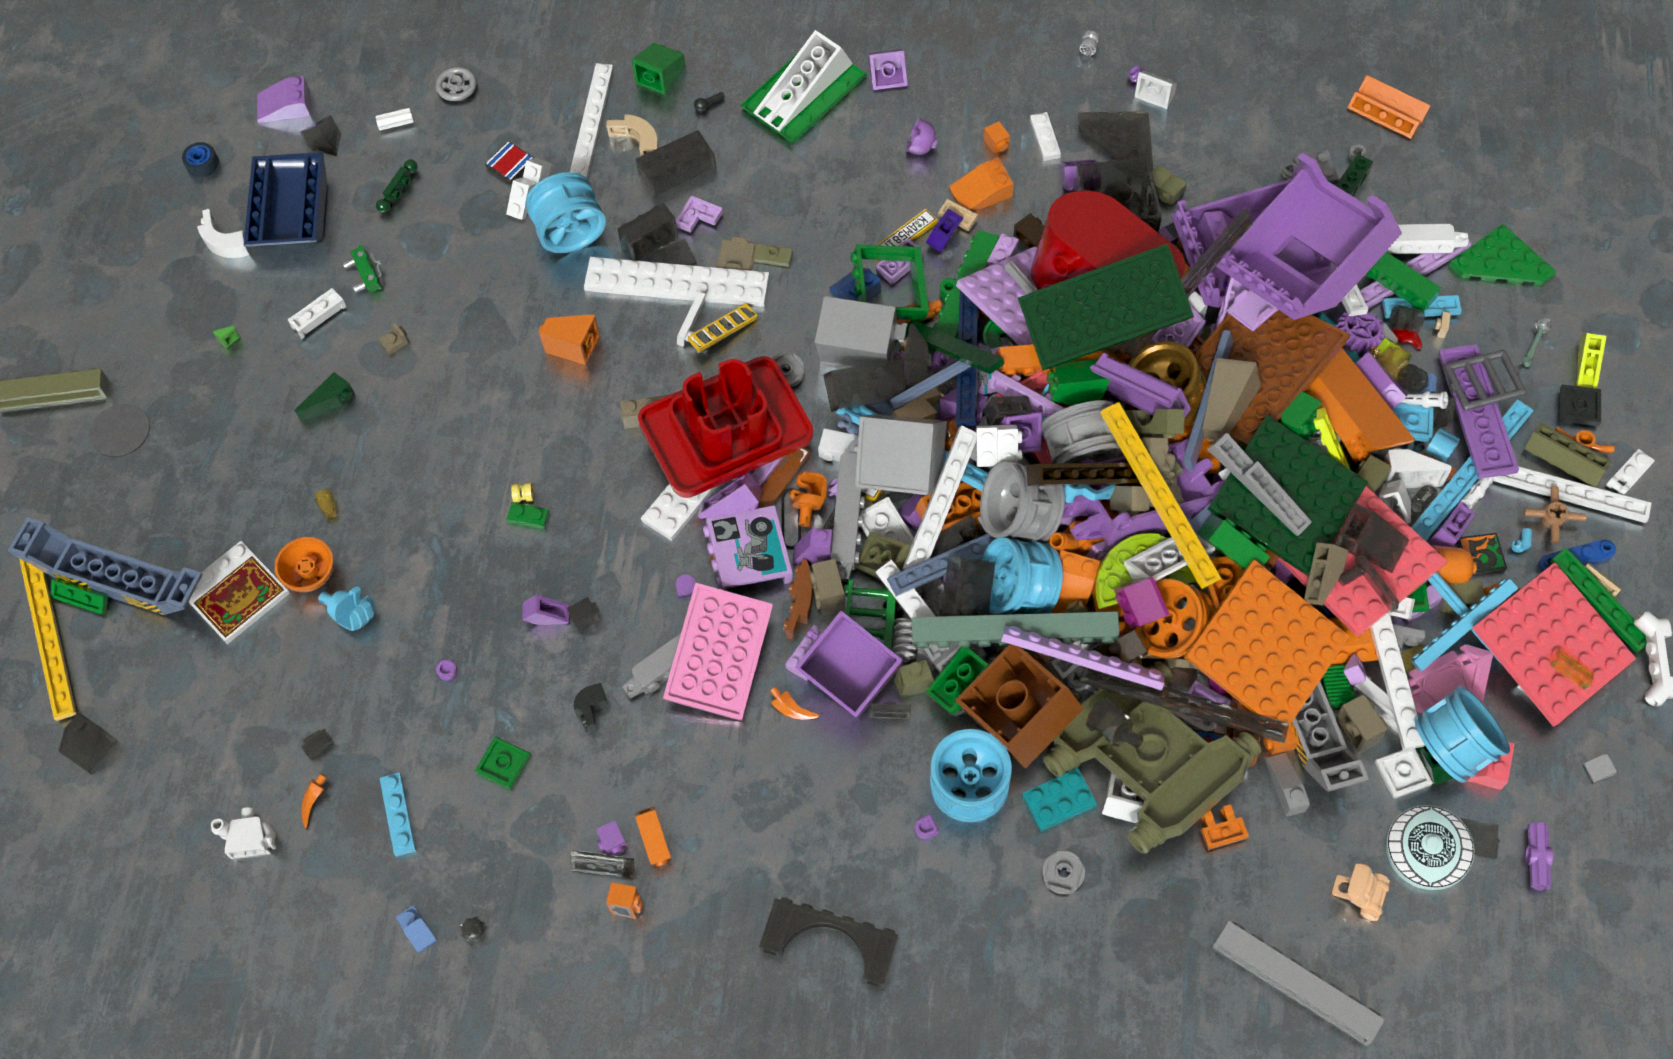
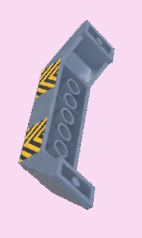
(104, 570)

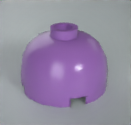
(921, 138)

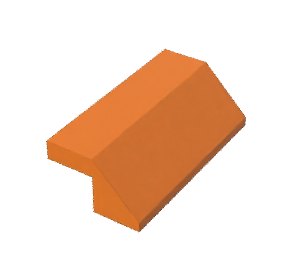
(1389, 106)

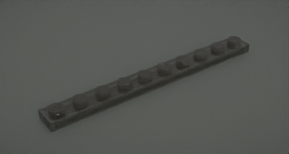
(1202, 268)
(1189, 705)

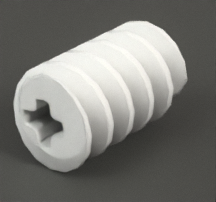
(903, 640)

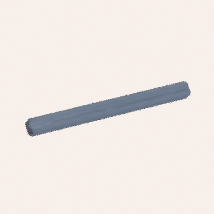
(931, 382)

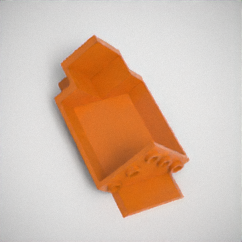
(1357, 409)

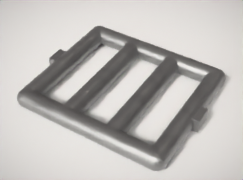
(1483, 399)

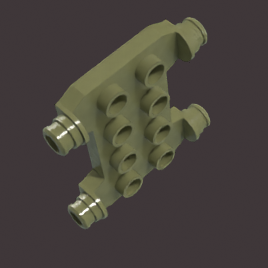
(1170, 771)

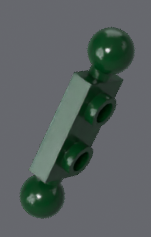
(396, 186)

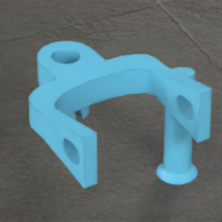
(1072, 491)

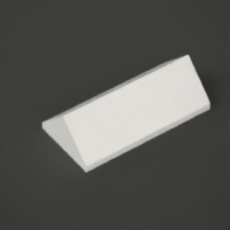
(1160, 560)

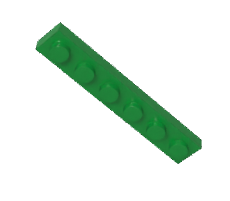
(1601, 600)

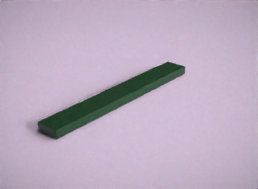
(958, 349)

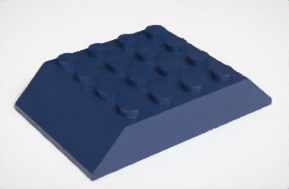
(286, 199)

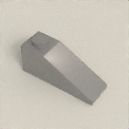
(1287, 785)

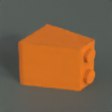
(570, 337)

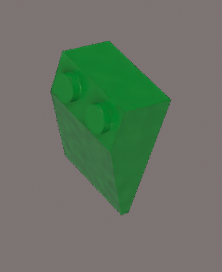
(956, 678)

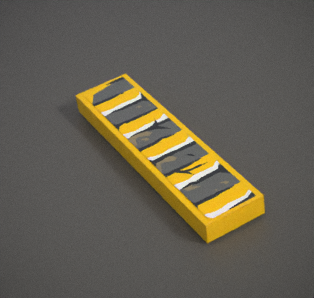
(722, 327)

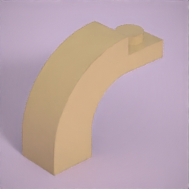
(636, 128)

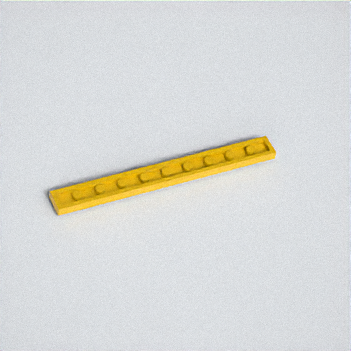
(1160, 495)
(48, 642)

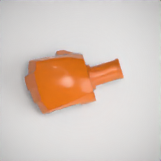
(815, 487)

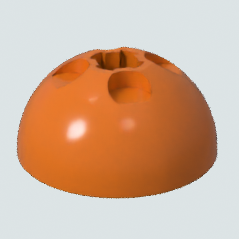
(303, 556)

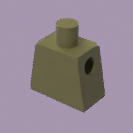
(913, 678)

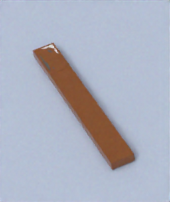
(781, 478)

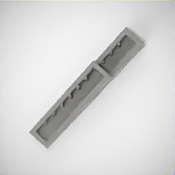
(1259, 483)

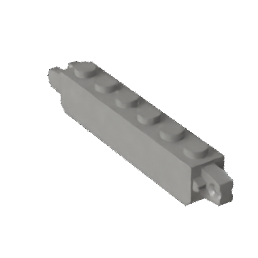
(847, 516)
(652, 670)

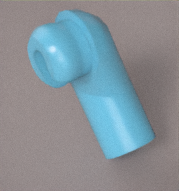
(1524, 543)

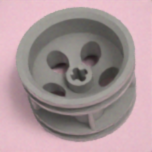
(1080, 434)
(1019, 510)

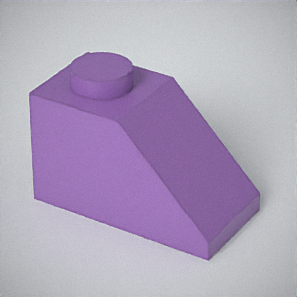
(545, 611)

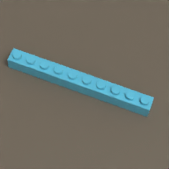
(1464, 624)

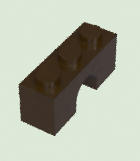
(1133, 645)

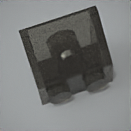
(85, 742)

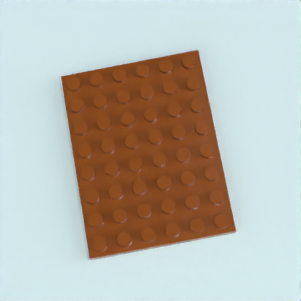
(1287, 358)

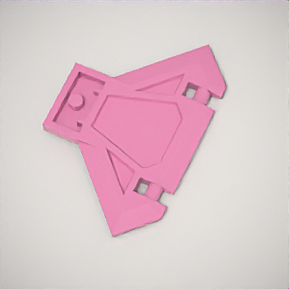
(1448, 673)

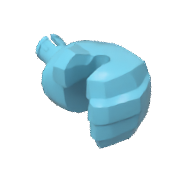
(349, 608)

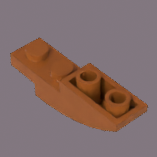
(801, 599)

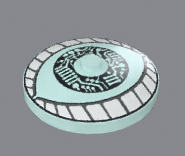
(1429, 847)

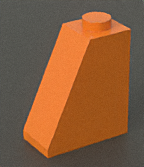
(653, 836)

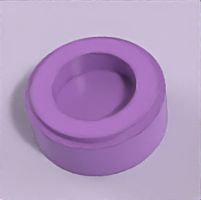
(446, 669)

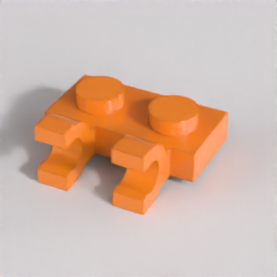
(1223, 833)

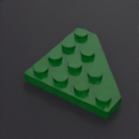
(1502, 257)

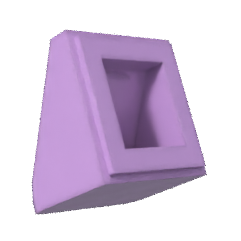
(1355, 670)

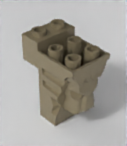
(1133, 497)

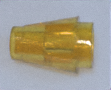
(326, 503)

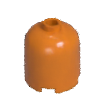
(1459, 564)

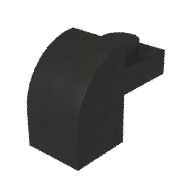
(588, 701)

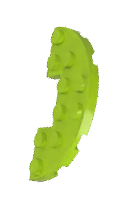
(1114, 573)

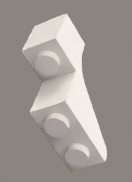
(534, 172)

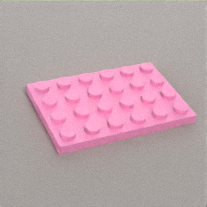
(718, 651)

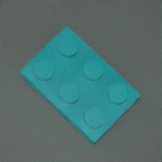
(1059, 800)

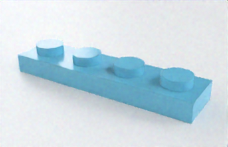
(1441, 304)
(397, 814)

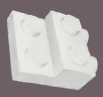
(998, 444)

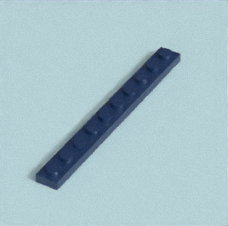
(967, 380)

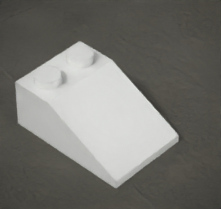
(1415, 469)
(1121, 801)

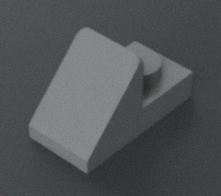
(1409, 636)

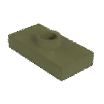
(773, 255)

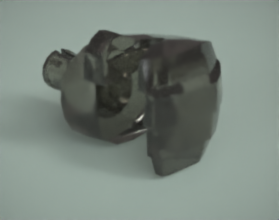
(1113, 723)

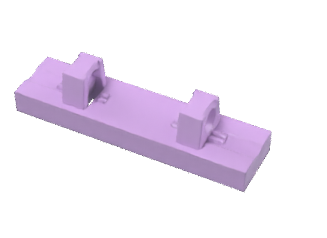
(1012, 387)

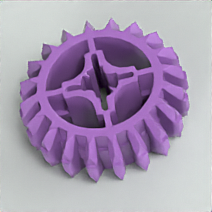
(1364, 331)

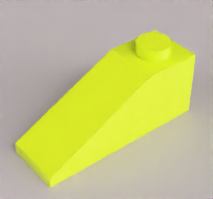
(1589, 360)

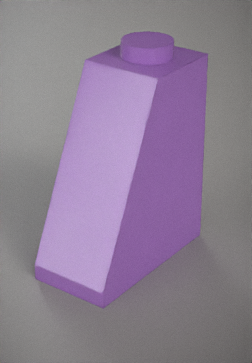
(814, 547)

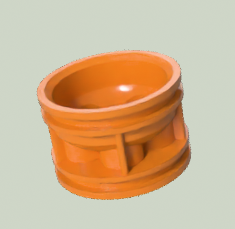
(1198, 607)

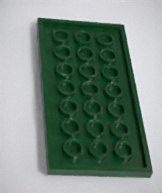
(1105, 307)

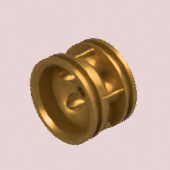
(1165, 357)

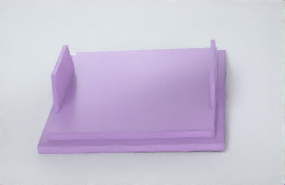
(1251, 309)

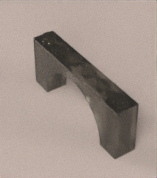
(790, 920)

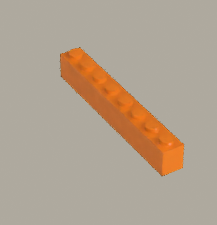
(1024, 360)

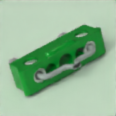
(366, 269)

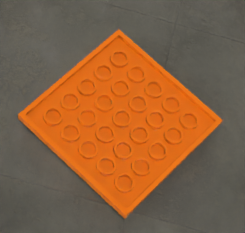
(1266, 645)

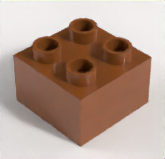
(1019, 704)

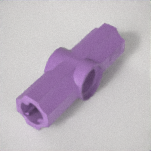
(1539, 856)

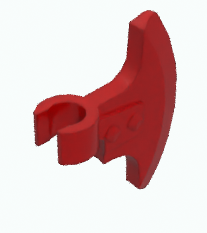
(1406, 336)

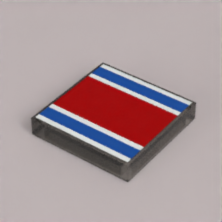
(508, 162)

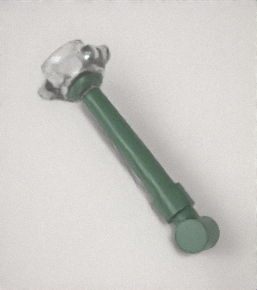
(1541, 325)

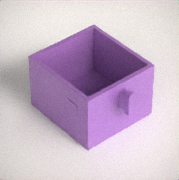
(849, 664)

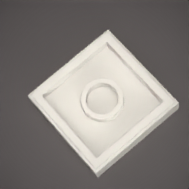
(1403, 772)

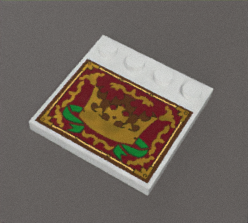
(236, 592)

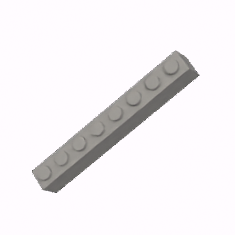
(1299, 983)

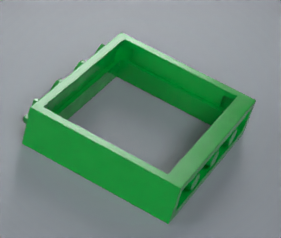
(893, 253)

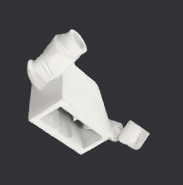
(246, 835)

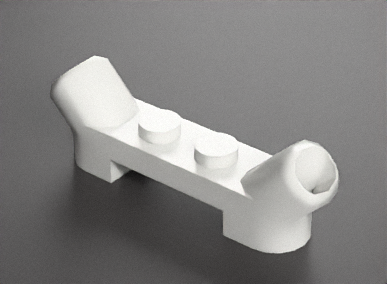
(1656, 631)

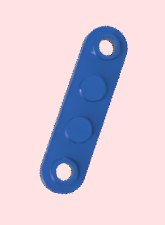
(1586, 553)

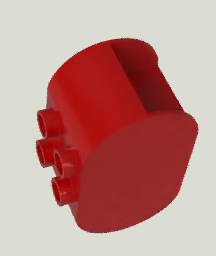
(1088, 233)

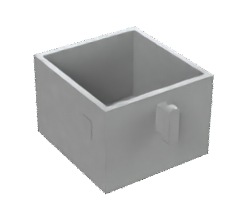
(857, 333)
(899, 453)

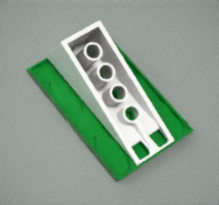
(804, 88)

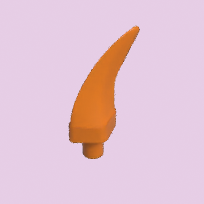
(786, 705)
(313, 790)

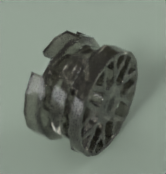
(1414, 379)

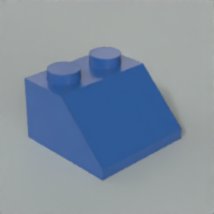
(845, 287)

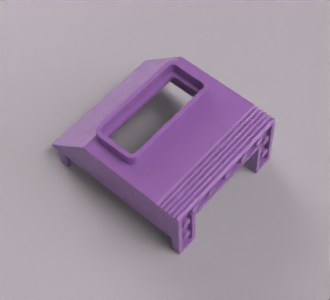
(1324, 221)
(1294, 254)

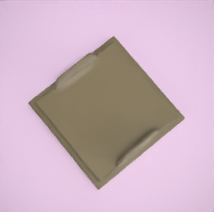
(736, 254)

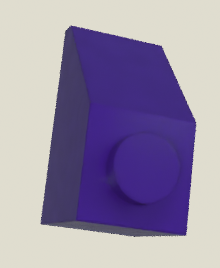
(944, 230)

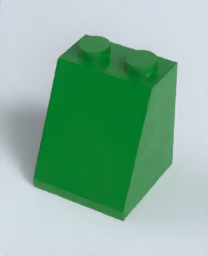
(658, 67)
(1076, 383)

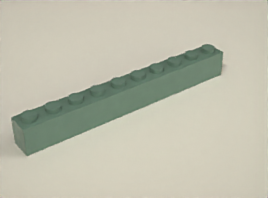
(989, 628)

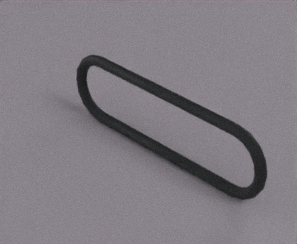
(782, 518)

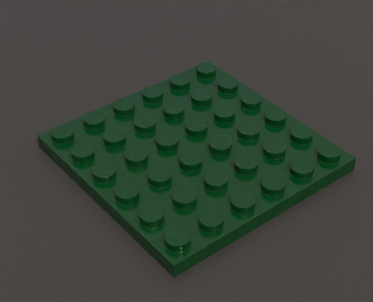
(1309, 477)

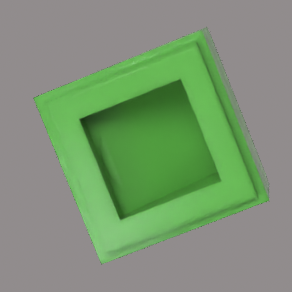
(226, 336)

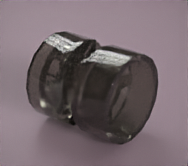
(1405, 318)

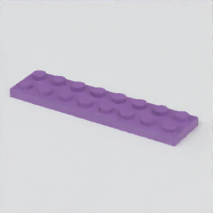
(1481, 426)

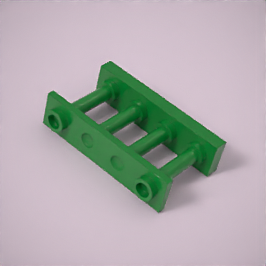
(886, 614)

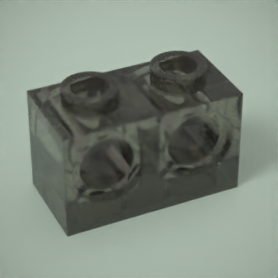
(1006, 406)

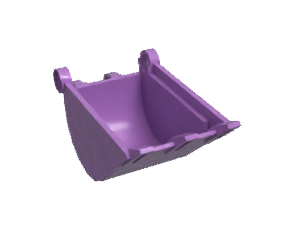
(1194, 490)

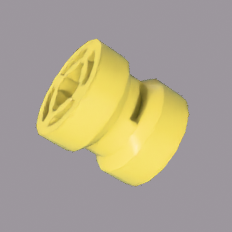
(522, 492)

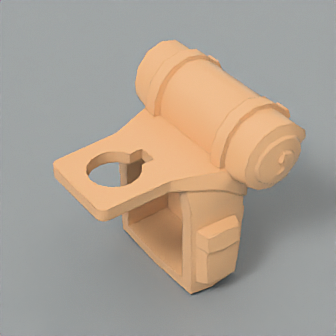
(1365, 890)

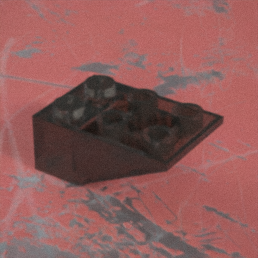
(1374, 537)

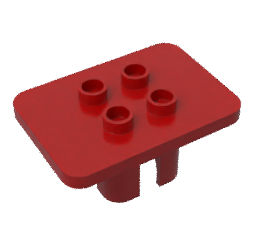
(725, 425)

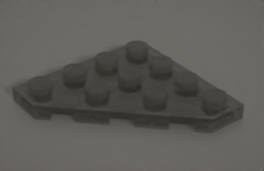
(1119, 133)

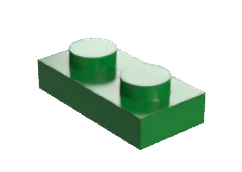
(528, 515)

